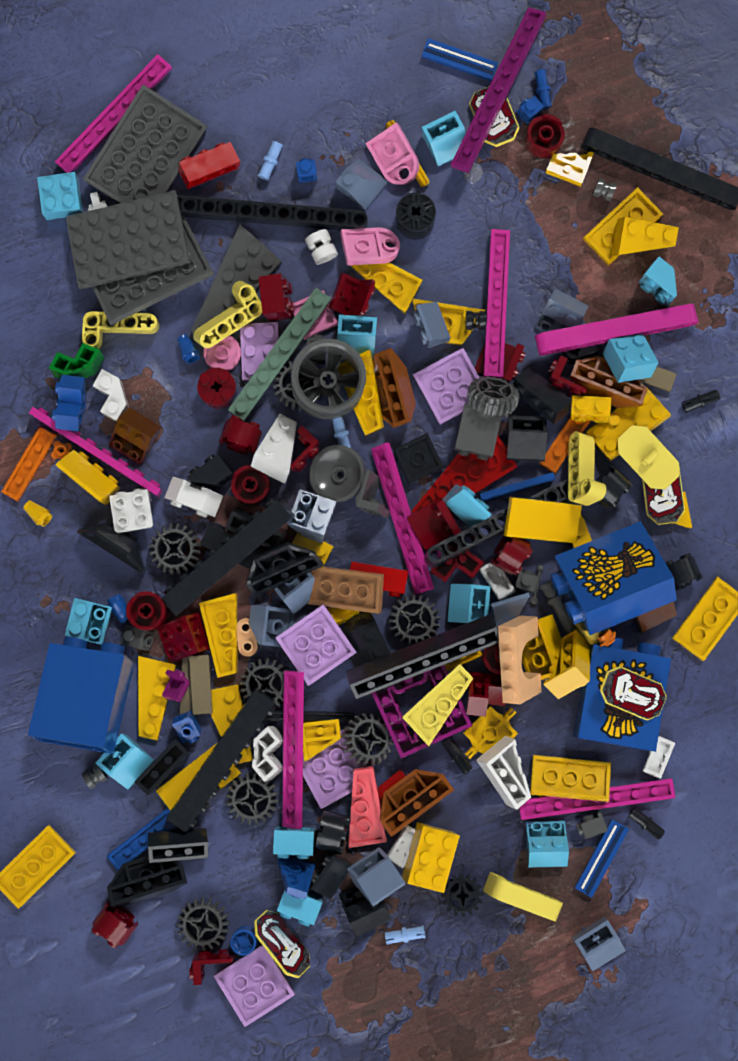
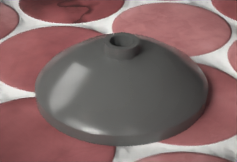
(326, 471)

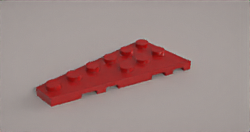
(471, 473)

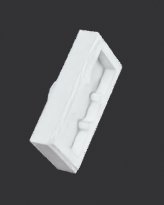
(498, 581)
(657, 761)
(400, 850)

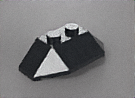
(117, 544)
(280, 566)
(365, 638)
(143, 880)

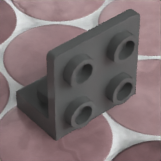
(366, 497)

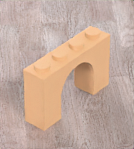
(513, 636)

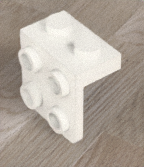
(131, 510)

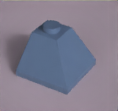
(360, 184)
(296, 592)
(508, 609)
(269, 623)

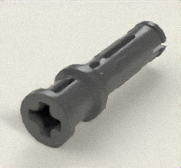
(558, 606)

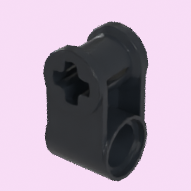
(581, 353)

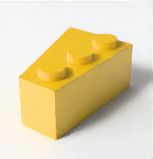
(640, 235)
(571, 665)

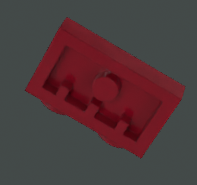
(306, 440)
(433, 523)
(183, 637)

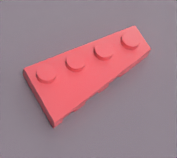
(365, 810)

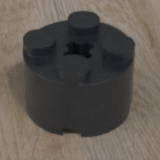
(616, 484)
(684, 571)
(332, 832)

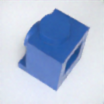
(530, 109)
(306, 170)
(187, 721)

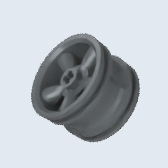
(335, 352)

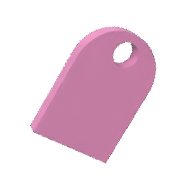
(393, 154)
(368, 245)

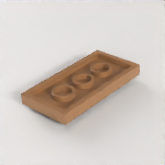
(347, 589)

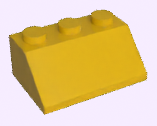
(89, 476)
(540, 651)

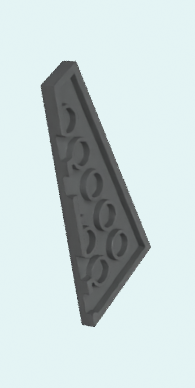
(243, 262)

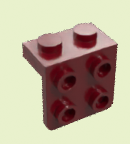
(351, 296)
(512, 356)
(561, 383)
(196, 971)

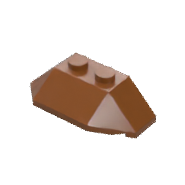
(599, 381)
(393, 388)
(412, 798)

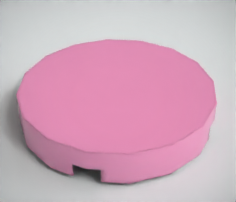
(224, 354)

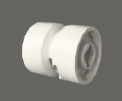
(324, 252)

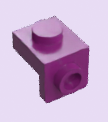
(176, 685)

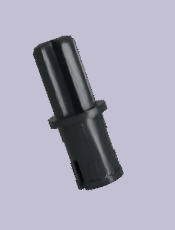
(700, 401)
(457, 755)
(646, 823)

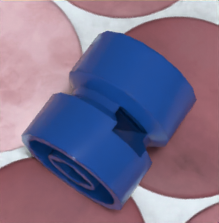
(243, 940)

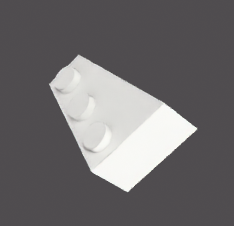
(276, 449)
(505, 772)

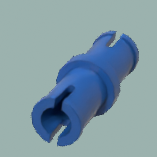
(543, 88)

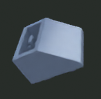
(561, 312)
(432, 324)
(312, 515)
(376, 876)
(598, 943)

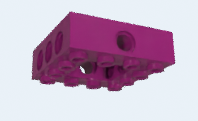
(404, 739)

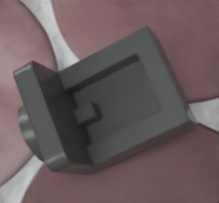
(137, 638)

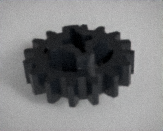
(471, 894)

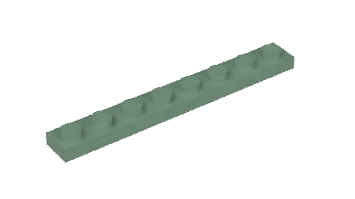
(279, 354)

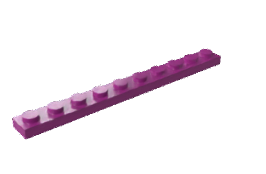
(498, 90)

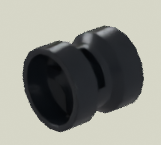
(480, 320)

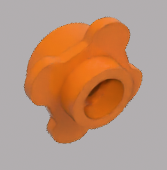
(57, 447)
(607, 637)

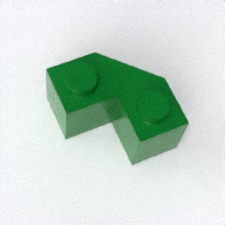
(85, 363)

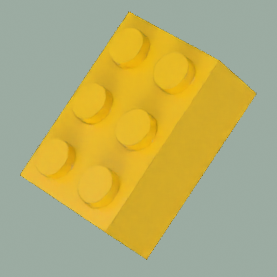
(430, 857)

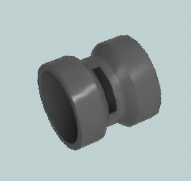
(604, 190)
(94, 776)

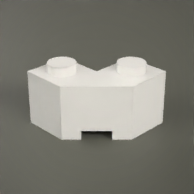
(112, 387)
(198, 498)
(264, 760)

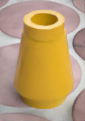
(39, 514)

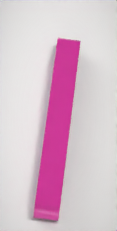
(602, 331)

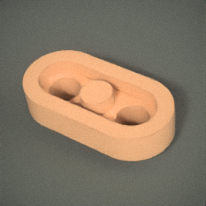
(246, 637)

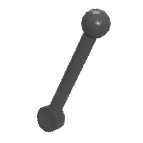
(534, 600)

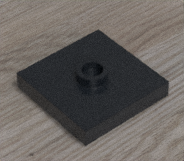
(418, 458)

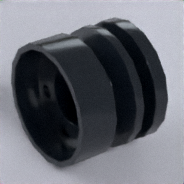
(415, 226)

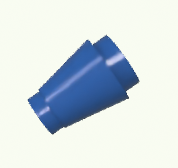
(188, 349)
(119, 607)

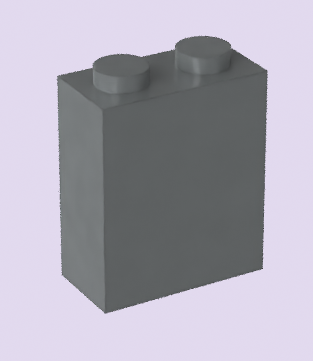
(477, 433)

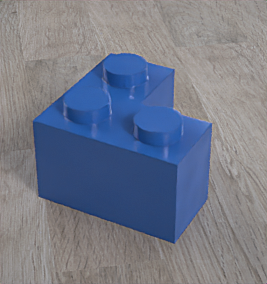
(69, 403)

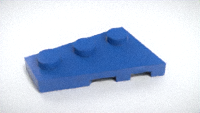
(296, 875)

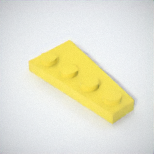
(435, 707)

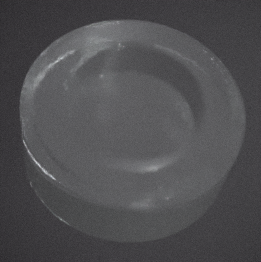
(475, 173)

